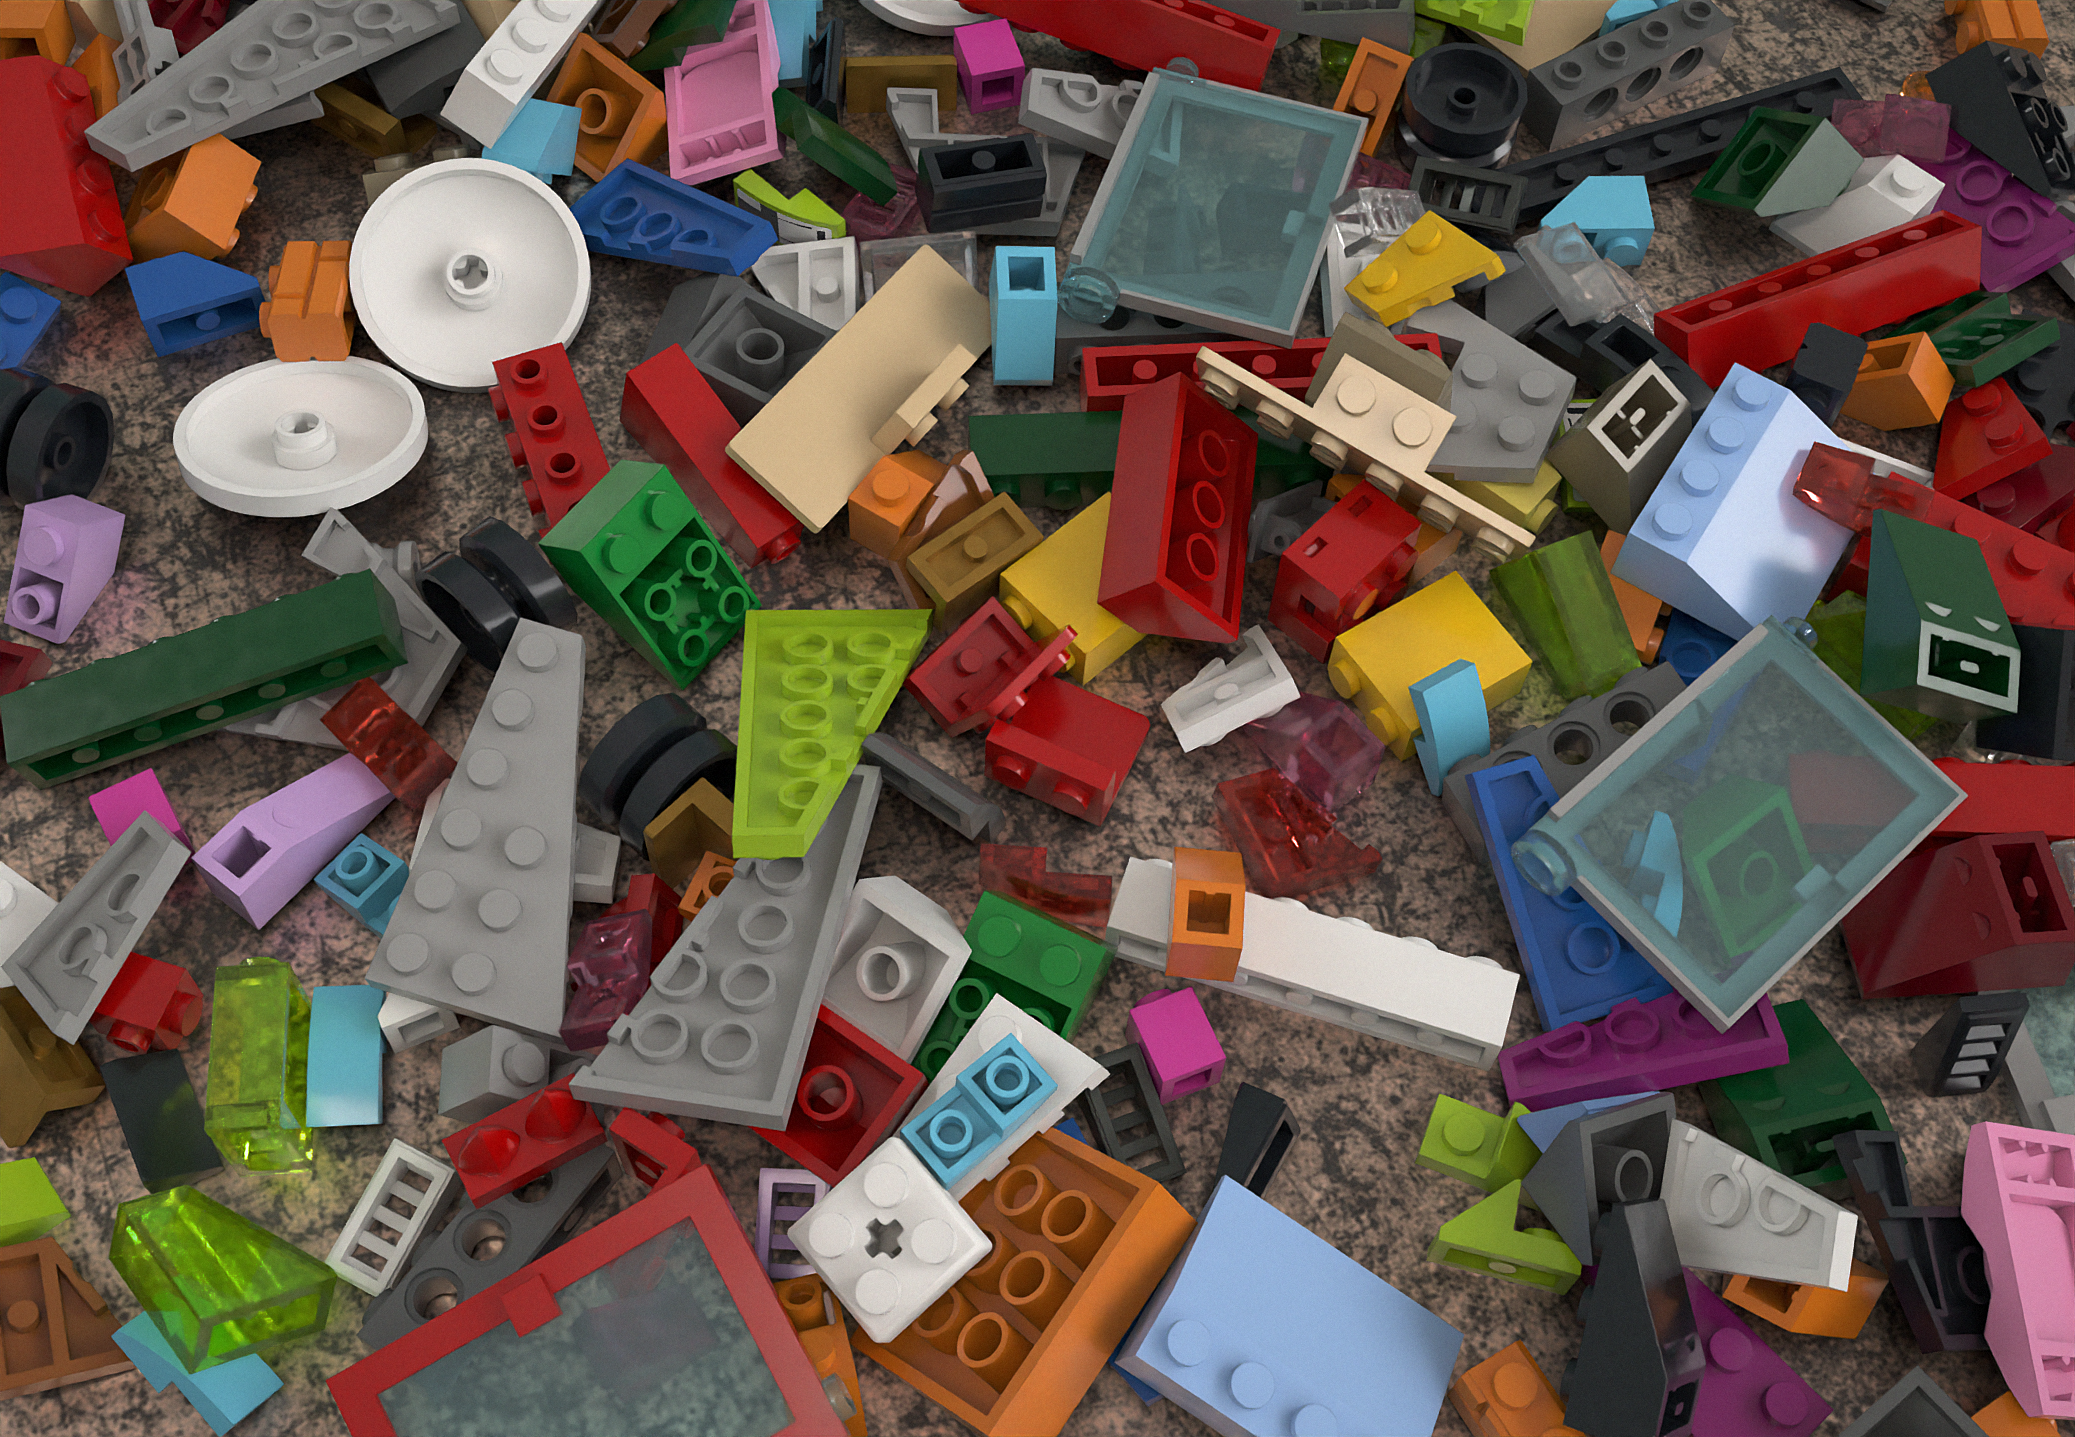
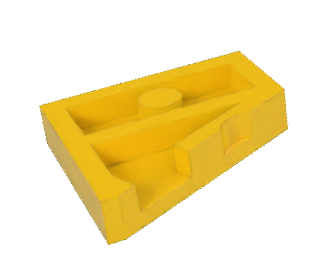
(1420, 270)

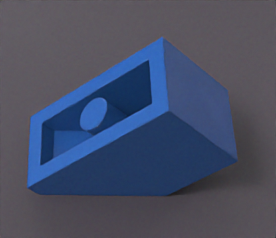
(192, 301)

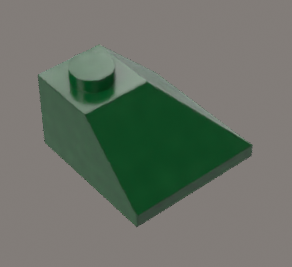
(1780, 165)

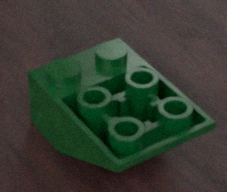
(1935, 625)
(1795, 1108)

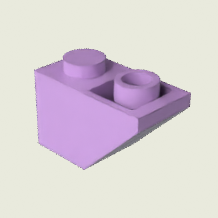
(61, 564)

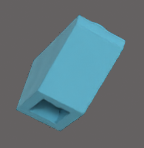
(539, 140)
(1611, 215)
(1023, 315)

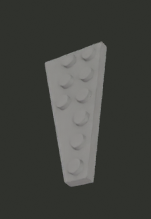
(257, 64)
(495, 875)
(741, 985)

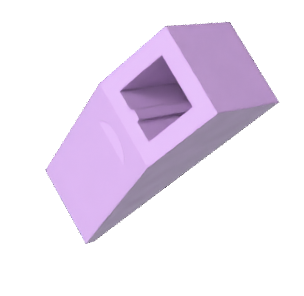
(289, 837)

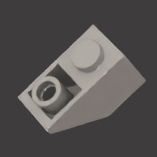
(500, 1069)

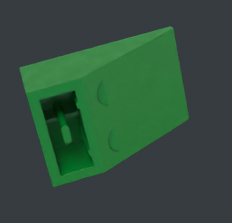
(651, 569)
(1028, 960)

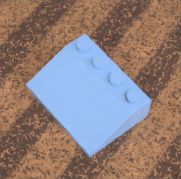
(1723, 522)
(1287, 1334)

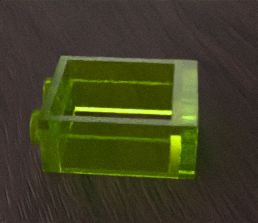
(259, 1069)

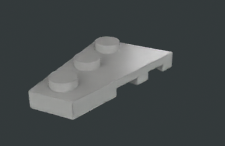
(1077, 109)
(93, 929)

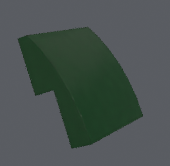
(683, 26)
(833, 147)
(1981, 336)

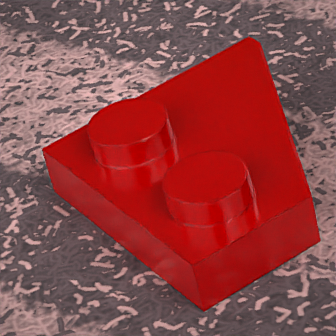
(1985, 440)

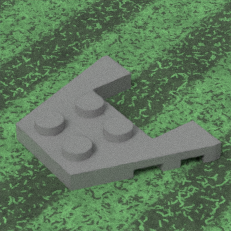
(917, 125)
(1502, 398)
(429, 645)

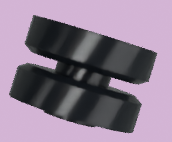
(1460, 107)
(51, 439)
(493, 588)
(651, 762)

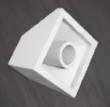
(1879, 197)
(894, 963)

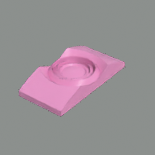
(723, 100)
(2023, 1215)

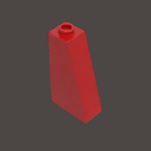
(687, 430)

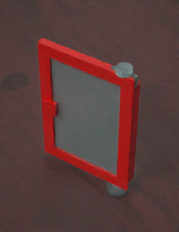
(616, 1334)

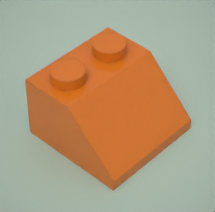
(191, 201)

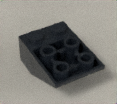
(2007, 115)
(1640, 1337)

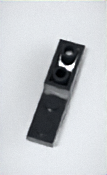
(1612, 350)

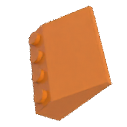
(1046, 1307)

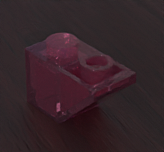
(1320, 748)

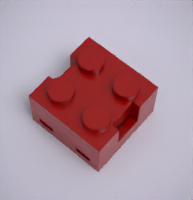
(1344, 569)

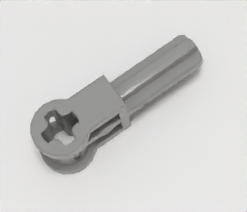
(145, 48)

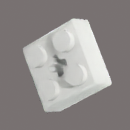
(936, 1243)

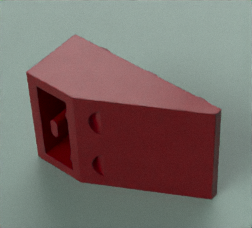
(1965, 921)

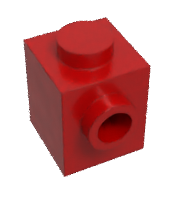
(148, 1006)

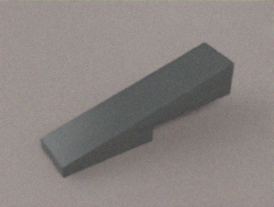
(1339, 20)

